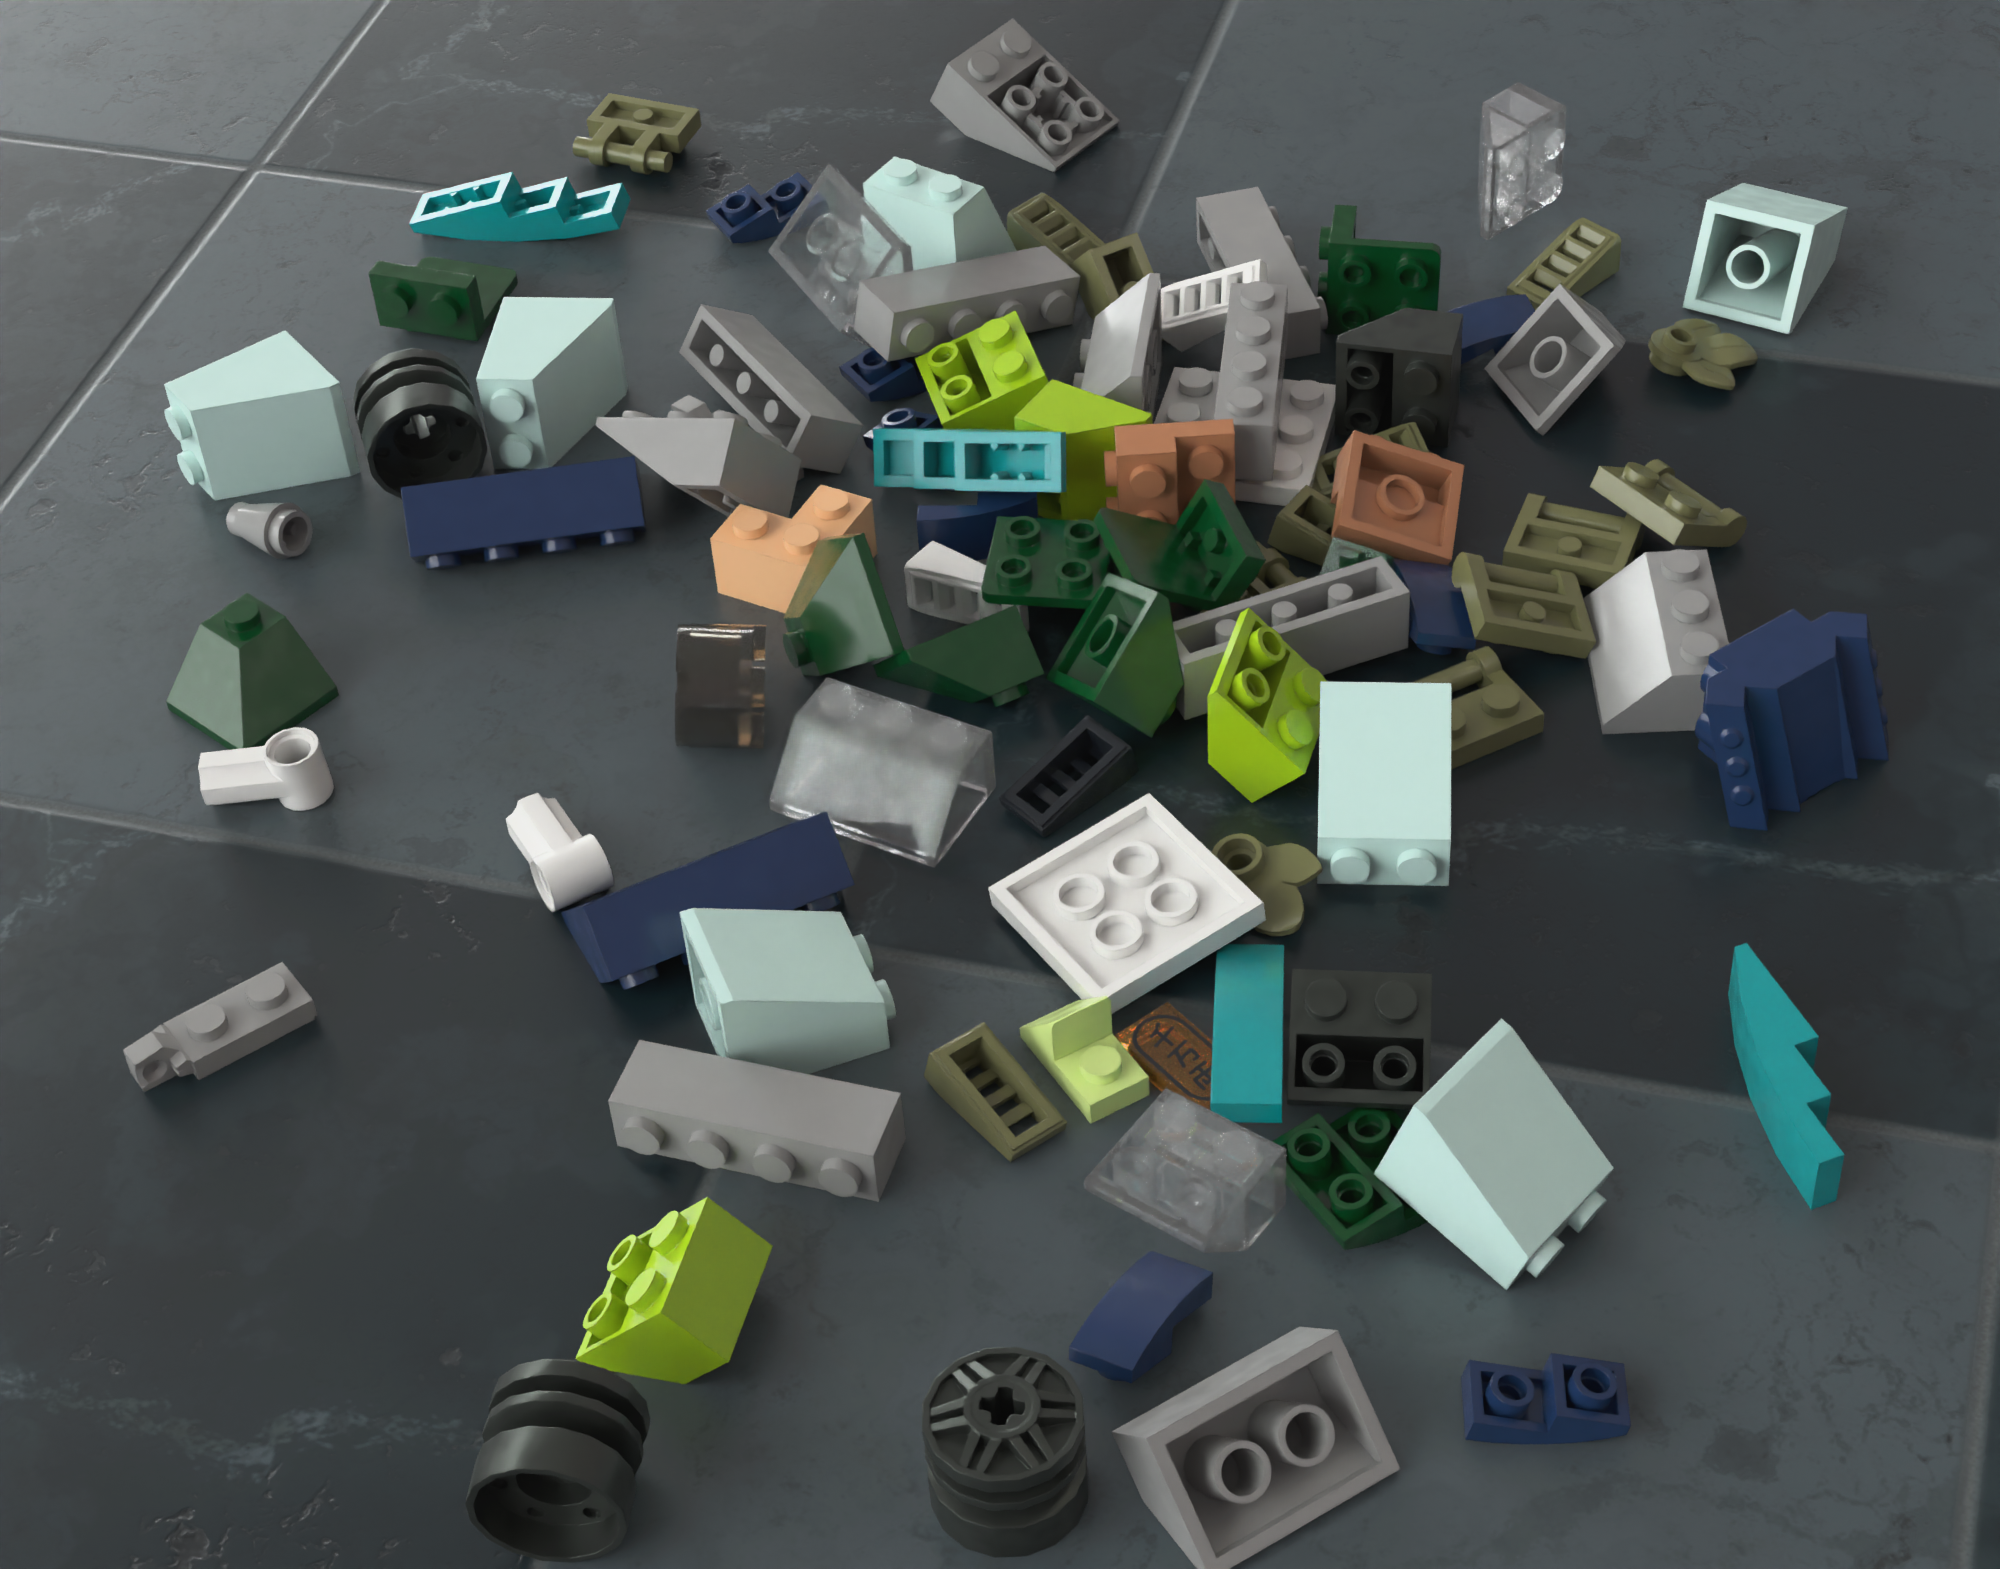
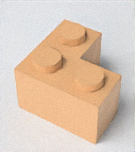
(765, 554)

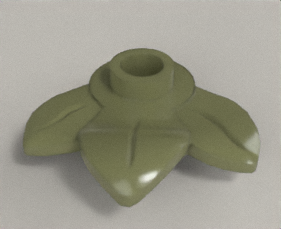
(1700, 351)
(1272, 876)

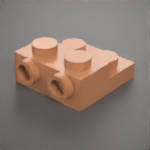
(1166, 463)
(1396, 499)

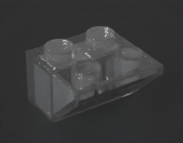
(1518, 157)
(1194, 1175)

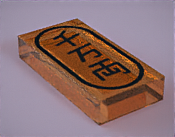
(1171, 1053)

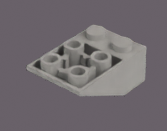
(1021, 100)
(711, 458)

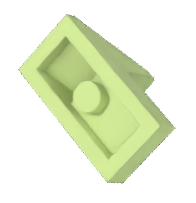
(1087, 1057)

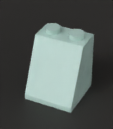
(937, 214)
(1762, 256)
(548, 377)
(261, 421)
(1384, 783)
(785, 987)
(1497, 1160)

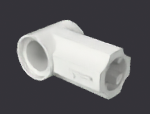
(285, 768)
(560, 858)

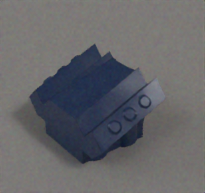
(1791, 712)

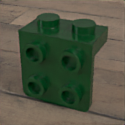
(1373, 275)
(440, 296)
(1196, 562)
(1045, 563)

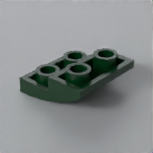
(1335, 1178)

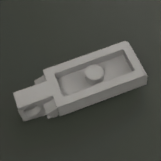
(222, 1029)

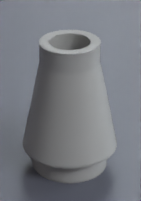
(273, 527)

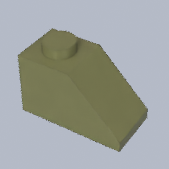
(1110, 272)

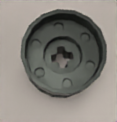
(418, 420)
(1006, 1451)
(558, 1461)

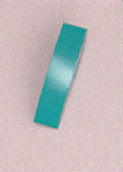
(506, 212)
(970, 459)
(1248, 1033)
(1778, 1065)

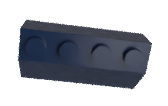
(524, 510)
(642, 925)

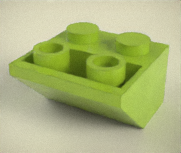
(983, 376)
(1089, 432)
(1262, 710)
(676, 1296)

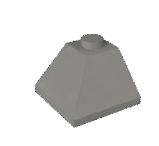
(1554, 357)

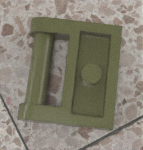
(1668, 505)
(1572, 540)
(1524, 606)
(1488, 716)

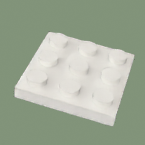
(1302, 435)
(1127, 904)

